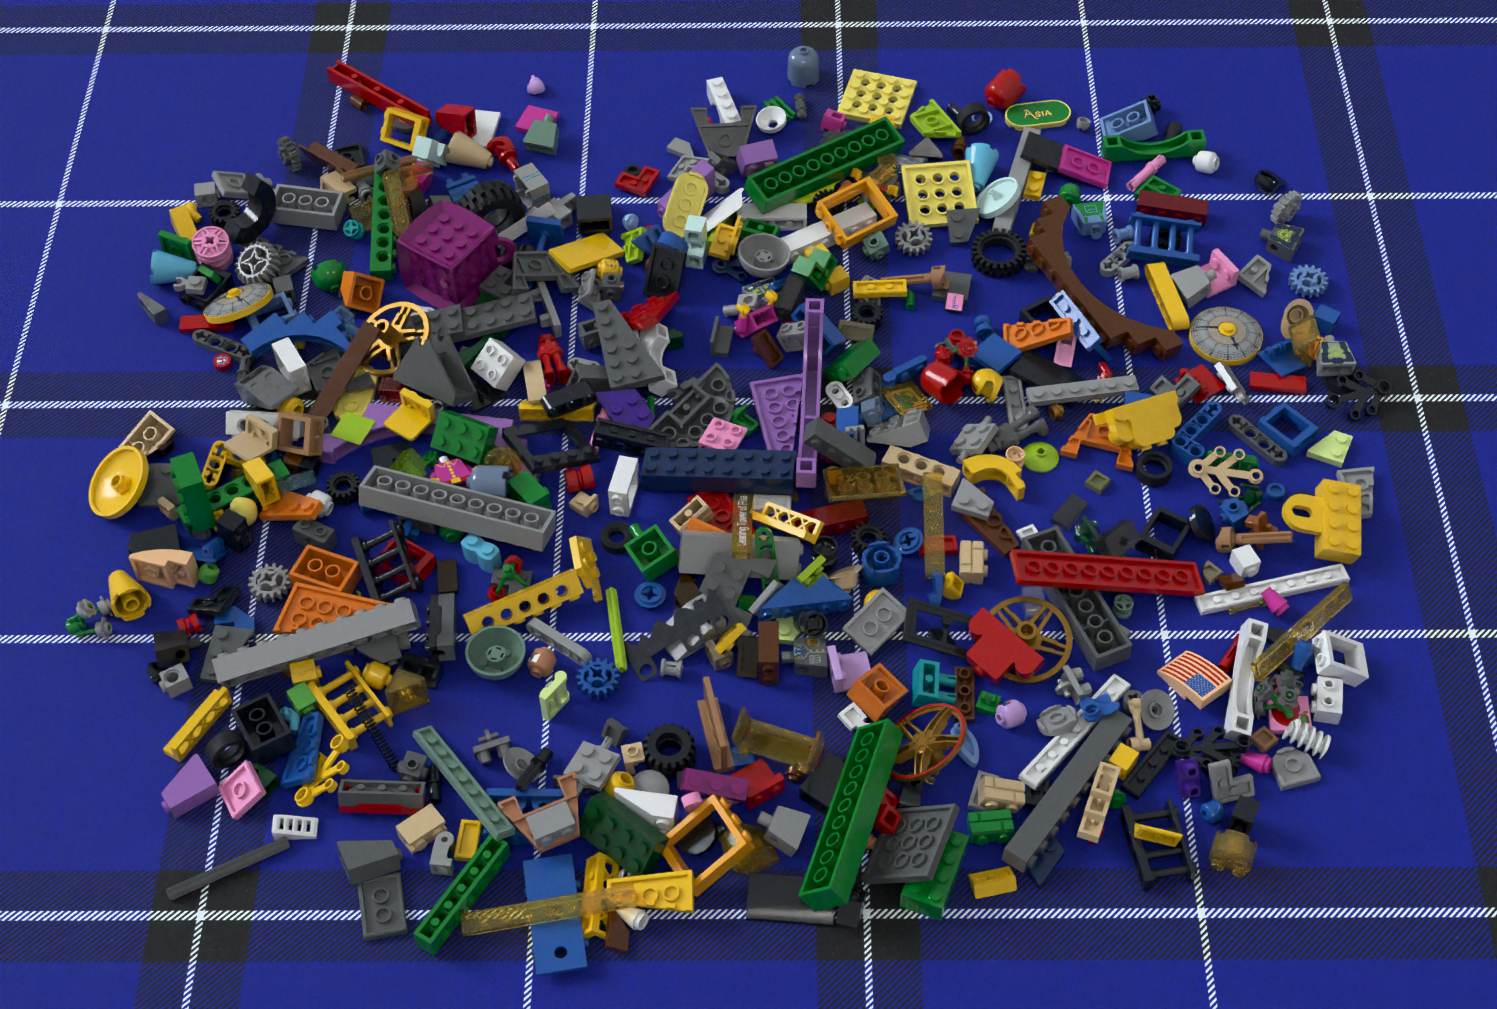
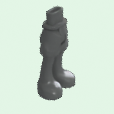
(1008, 437)

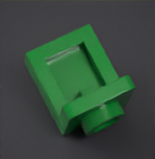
(742, 419)

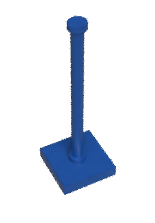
(544, 232)

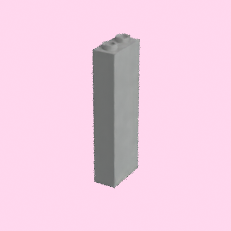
(699, 548)

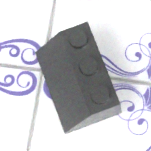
(158, 485)

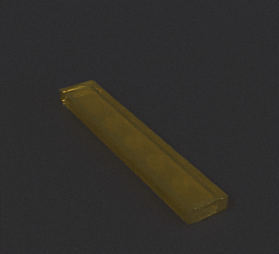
(933, 523)

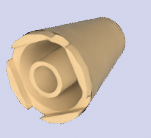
(468, 152)

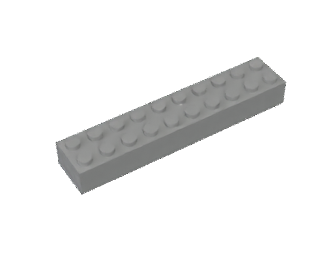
(457, 508)
(316, 642)

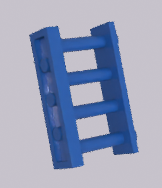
(1154, 253)

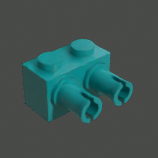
(926, 684)

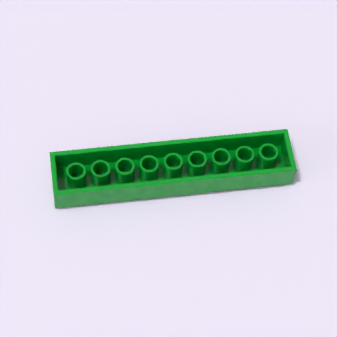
(822, 165)
(851, 816)

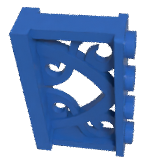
(530, 797)

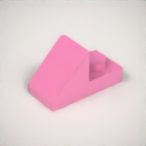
(1065, 351)

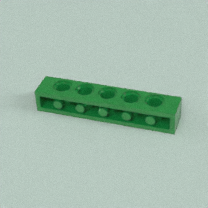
(223, 496)
(461, 894)

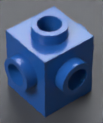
(1234, 513)

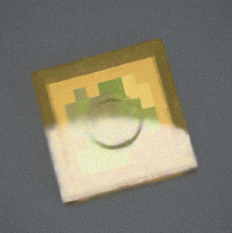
(906, 397)

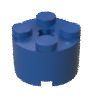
(881, 564)

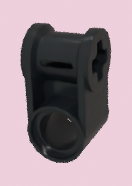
(911, 794)

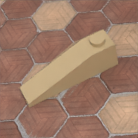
(149, 434)

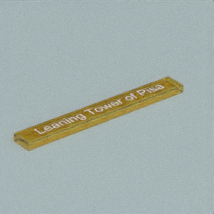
(742, 526)

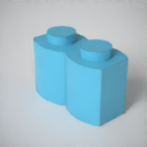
(481, 552)

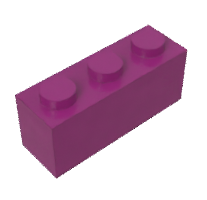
(712, 783)

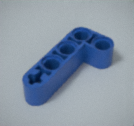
(1186, 441)

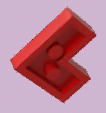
(638, 184)

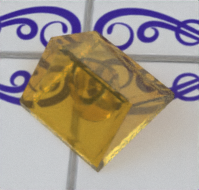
(1305, 339)
(406, 691)

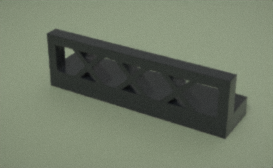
(629, 435)

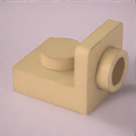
(584, 504)
(632, 755)

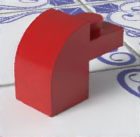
(887, 816)

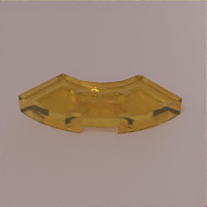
(885, 170)

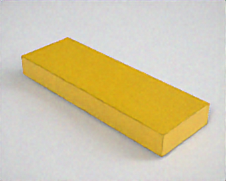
(880, 288)

